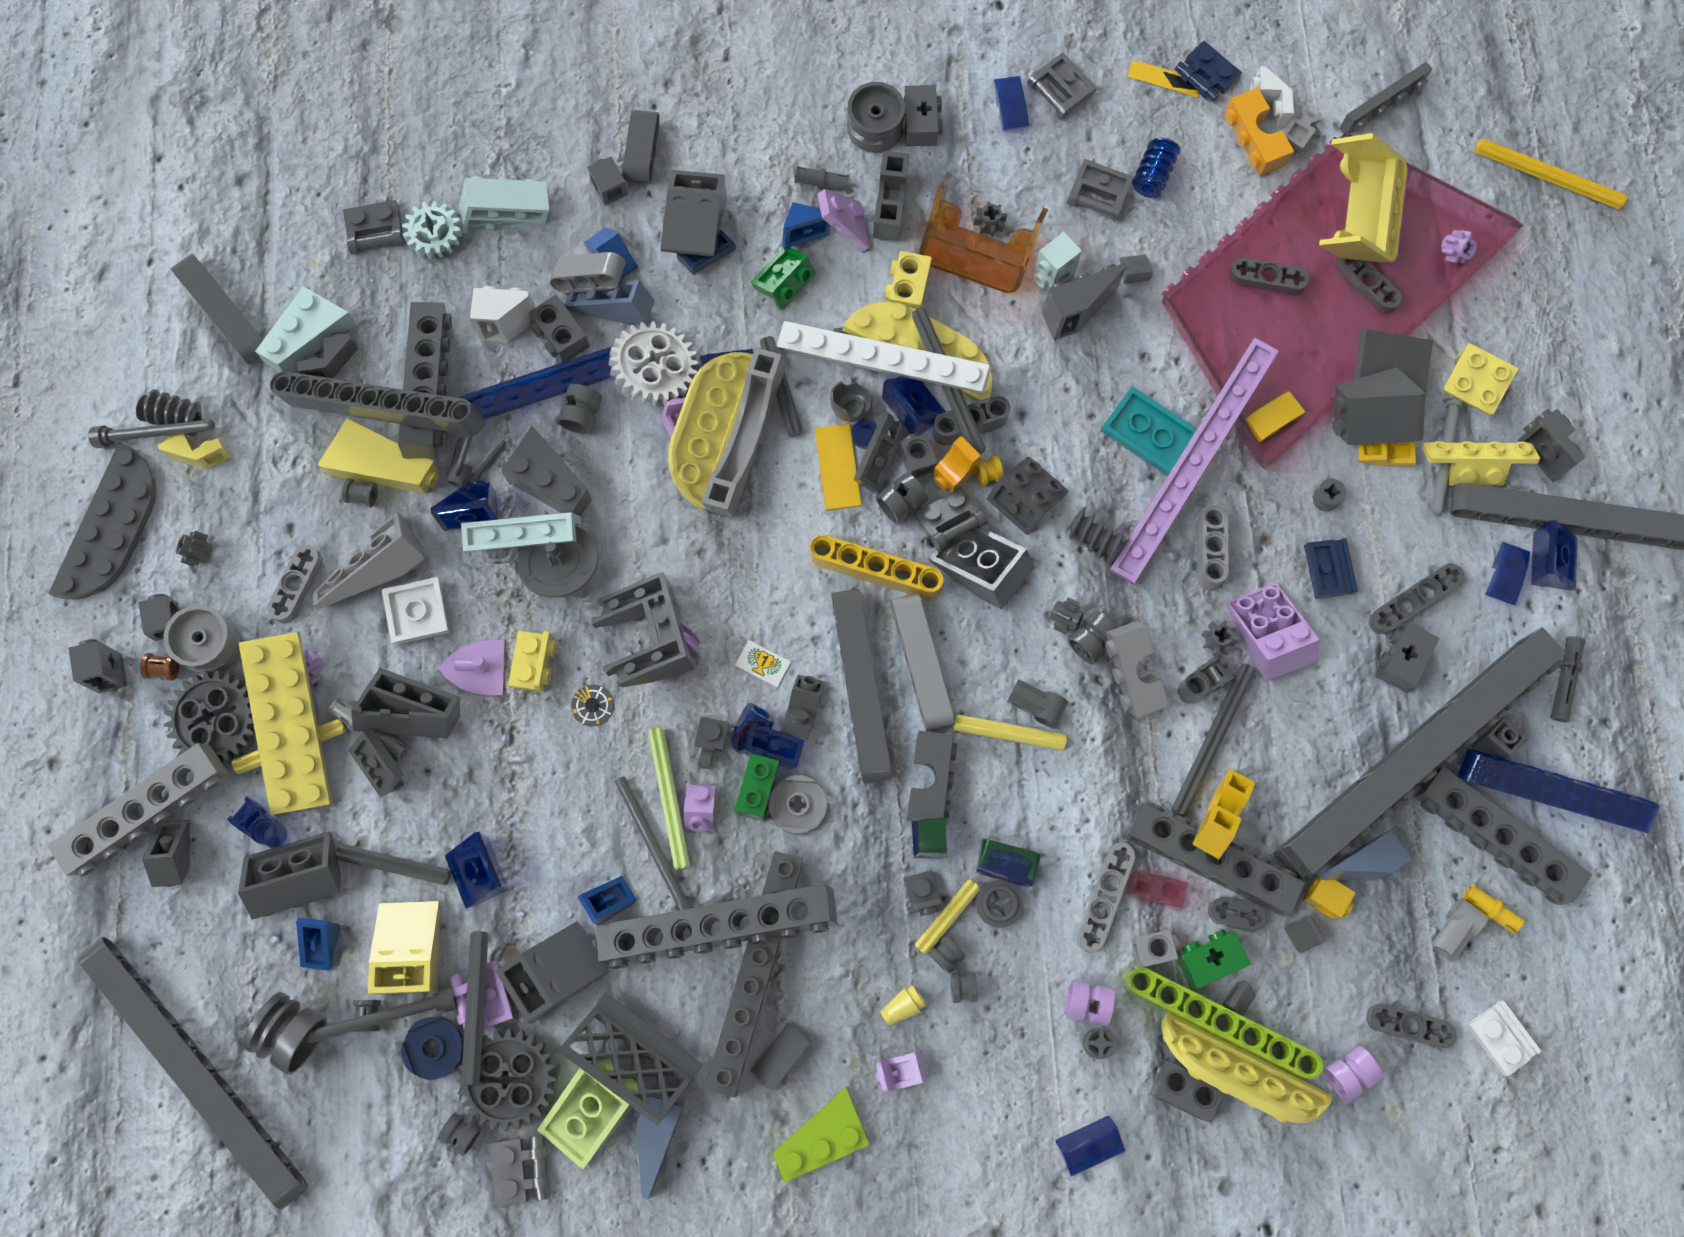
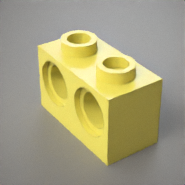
(912, 284)

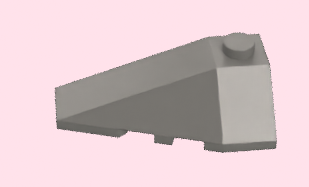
(385, 558)

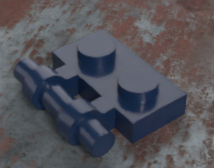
(1212, 67)

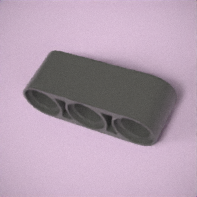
(641, 146)
(980, 411)

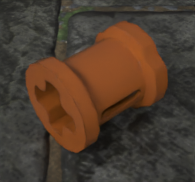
(159, 667)

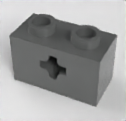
(922, 115)
(1418, 648)
(97, 666)

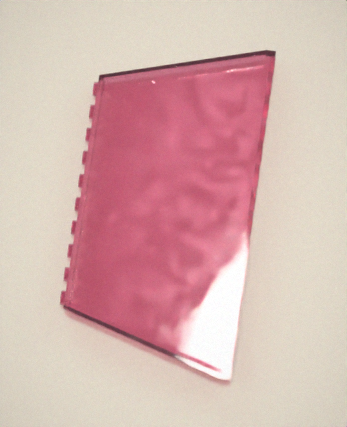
(1323, 323)

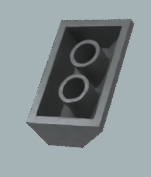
(289, 876)

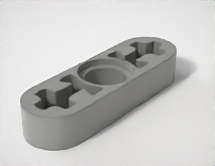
(290, 572)

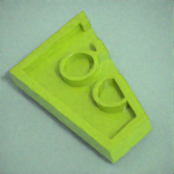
(822, 1139)

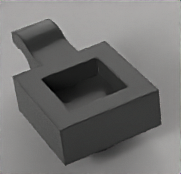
(711, 738)

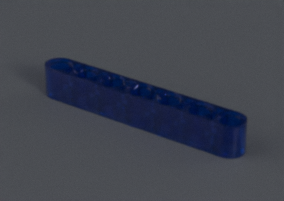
(1558, 790)

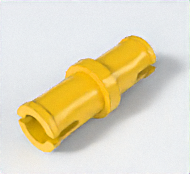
(1493, 909)

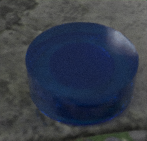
(862, 433)

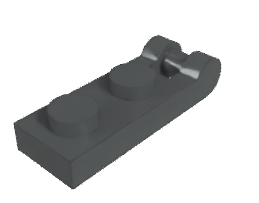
(880, 452)

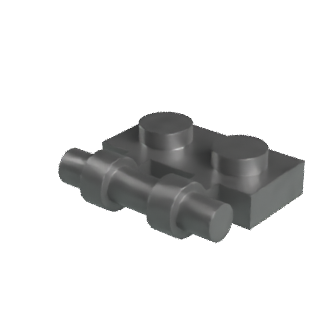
(509, 1171)

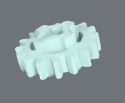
(419, 229)

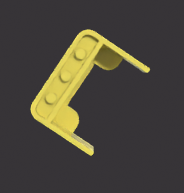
(1375, 200)

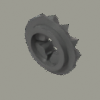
(1003, 890)

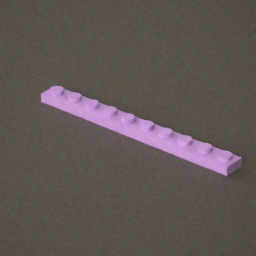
(1194, 461)

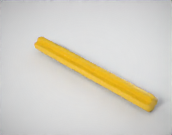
(1551, 173)

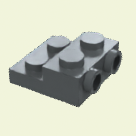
(1550, 439)

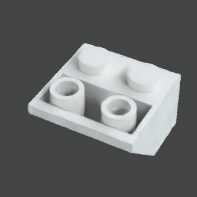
(500, 313)

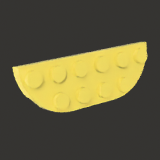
(894, 325)
(706, 423)
(1243, 1074)

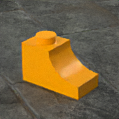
(957, 466)

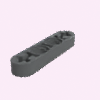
(1416, 598)

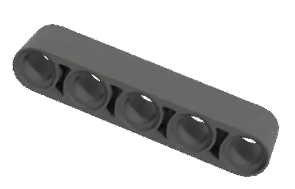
(218, 307)

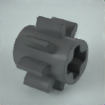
(989, 212)
(194, 548)
(1066, 615)
(1226, 636)

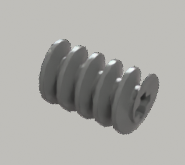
(161, 409)
(1096, 535)

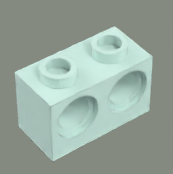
(1056, 262)

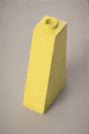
(376, 459)

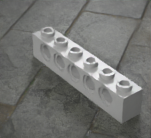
(72, 849)

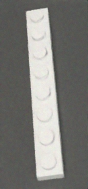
(884, 357)

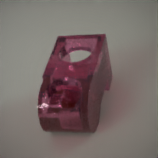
(1158, 890)

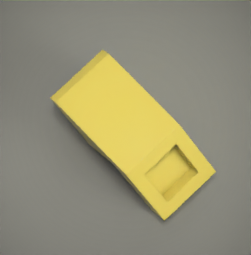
(183, 450)

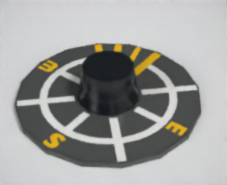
(592, 705)

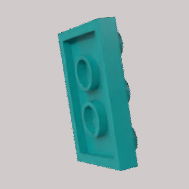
(1149, 430)

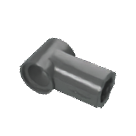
(1044, 706)

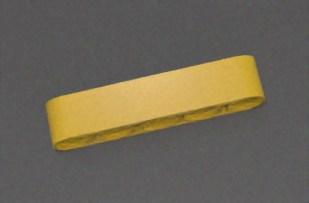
(866, 556)

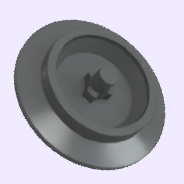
(558, 568)

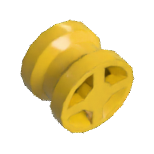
(989, 470)

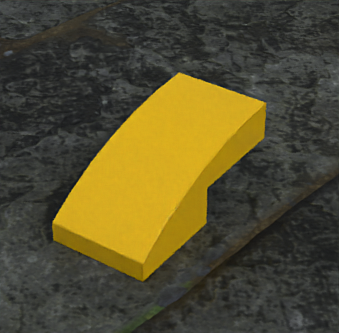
(1274, 416)
(1388, 454)

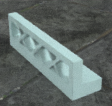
(519, 532)

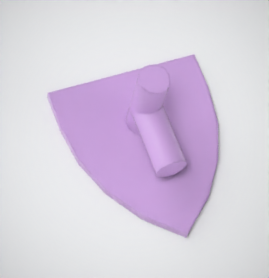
(477, 668)

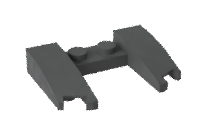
(669, 652)

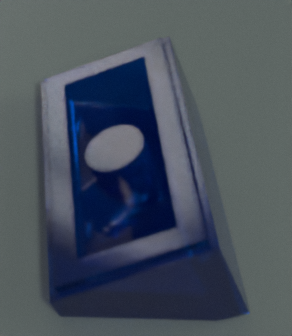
(772, 744)
(1090, 1145)

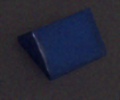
(911, 403)
(1554, 557)
(476, 870)

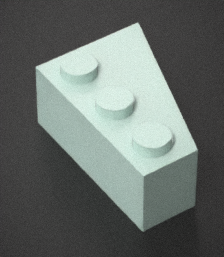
(501, 202)
(301, 330)

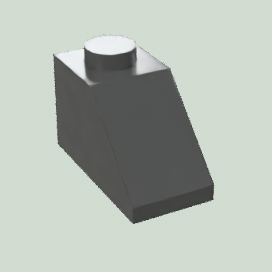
(168, 854)

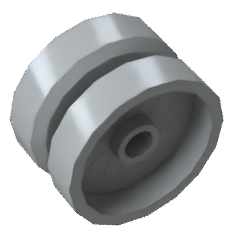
(202, 639)

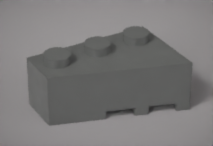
(545, 476)
(405, 707)

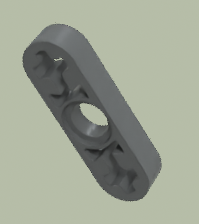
(1259, 282)
(1367, 292)
(1433, 1024)

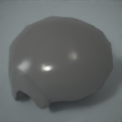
(850, 401)

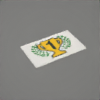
(762, 663)

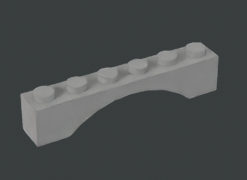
(732, 471)

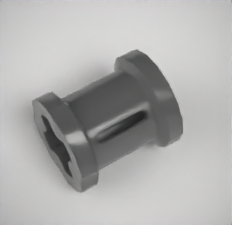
(359, 492)
(361, 1006)

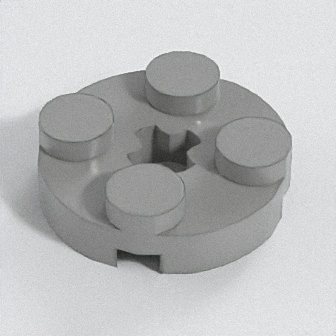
(785, 816)

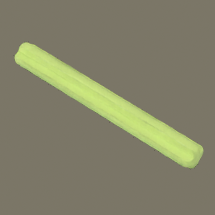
(669, 799)

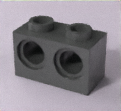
(562, 327)
(1185, 1096)

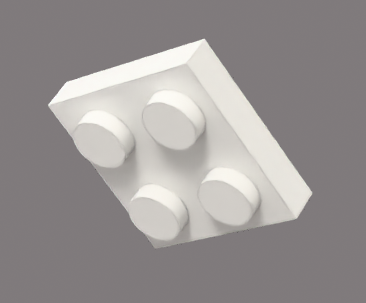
(415, 611)

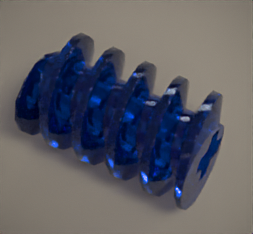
(1156, 167)

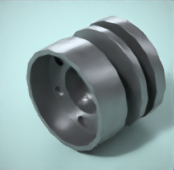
(281, 1032)

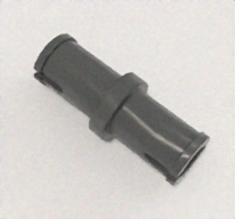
(821, 178)

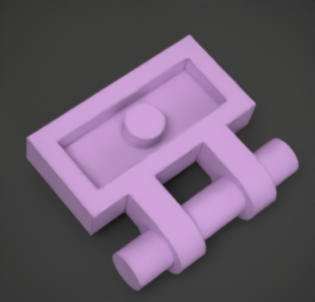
(497, 1002)

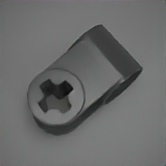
(1208, 678)

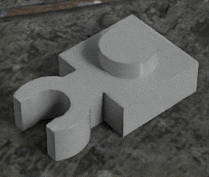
(1301, 129)

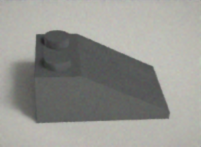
(985, 564)

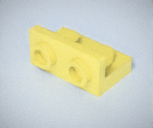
(531, 661)

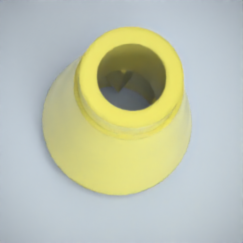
(903, 1006)

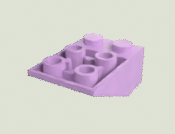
(1273, 631)

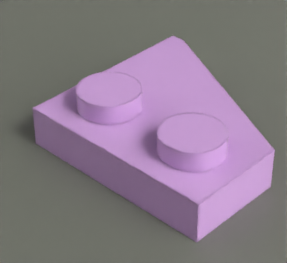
(845, 216)

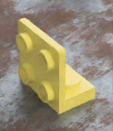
(1479, 379)

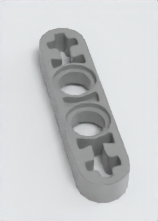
(1110, 899)

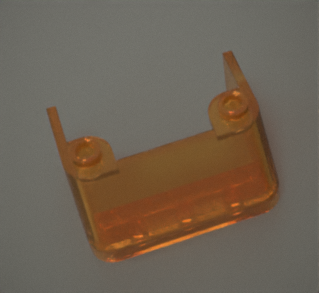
(976, 255)

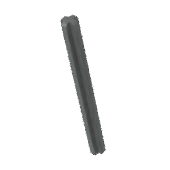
(954, 395)
(1213, 740)

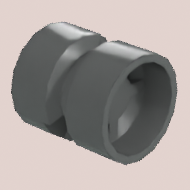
(579, 409)
(901, 498)
(1090, 641)

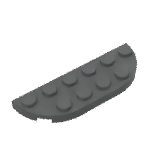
(109, 527)

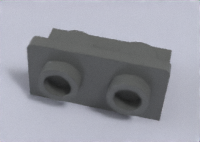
(377, 763)

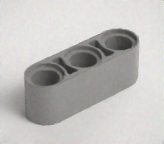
(587, 272)
(1218, 536)

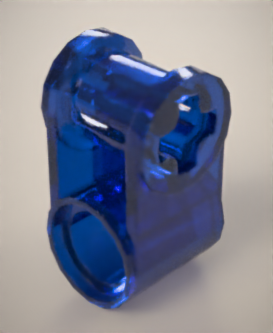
(255, 820)

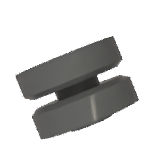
(875, 116)

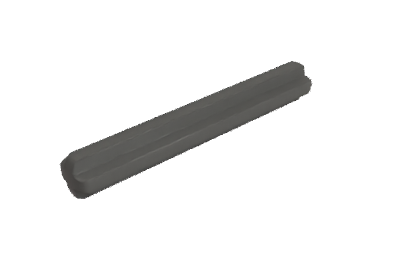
(784, 395)
(393, 864)

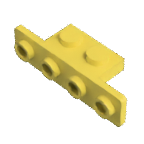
(1480, 462)

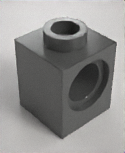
(607, 180)
(918, 466)
(156, 614)

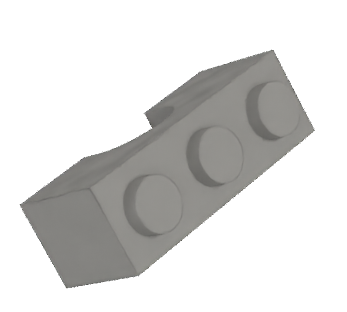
(1127, 647)

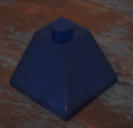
(466, 505)

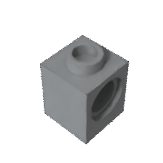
(1143, 953)

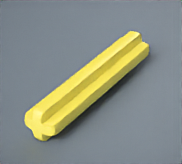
(947, 917)

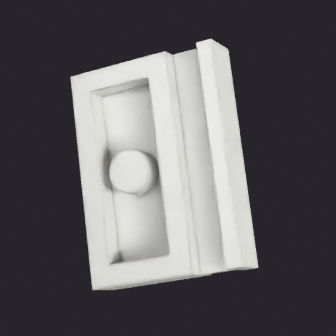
(1503, 1038)

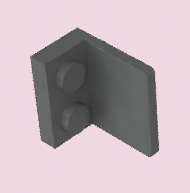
(1026, 494)

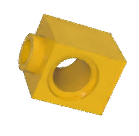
(1329, 898)

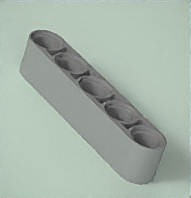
(922, 662)

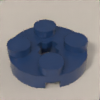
(418, 1039)

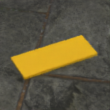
(837, 467)

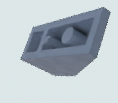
(624, 304)
(1372, 861)
(654, 1143)

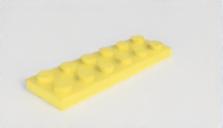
(285, 723)

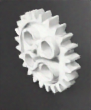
(653, 363)

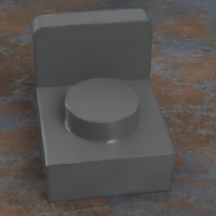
(922, 893)

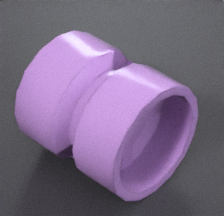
(1079, 999)
(1352, 1075)

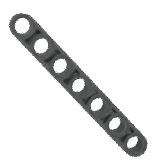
(861, 686)

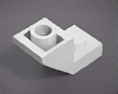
(1275, 93)

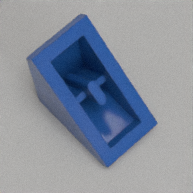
(803, 225)
(610, 241)
(607, 900)
(316, 943)

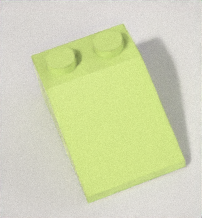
(586, 1115)

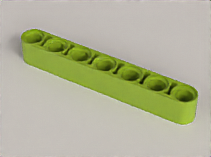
(1236, 1023)

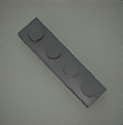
(1380, 103)

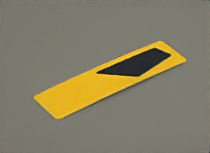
(1161, 77)

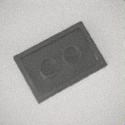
(1385, 351)

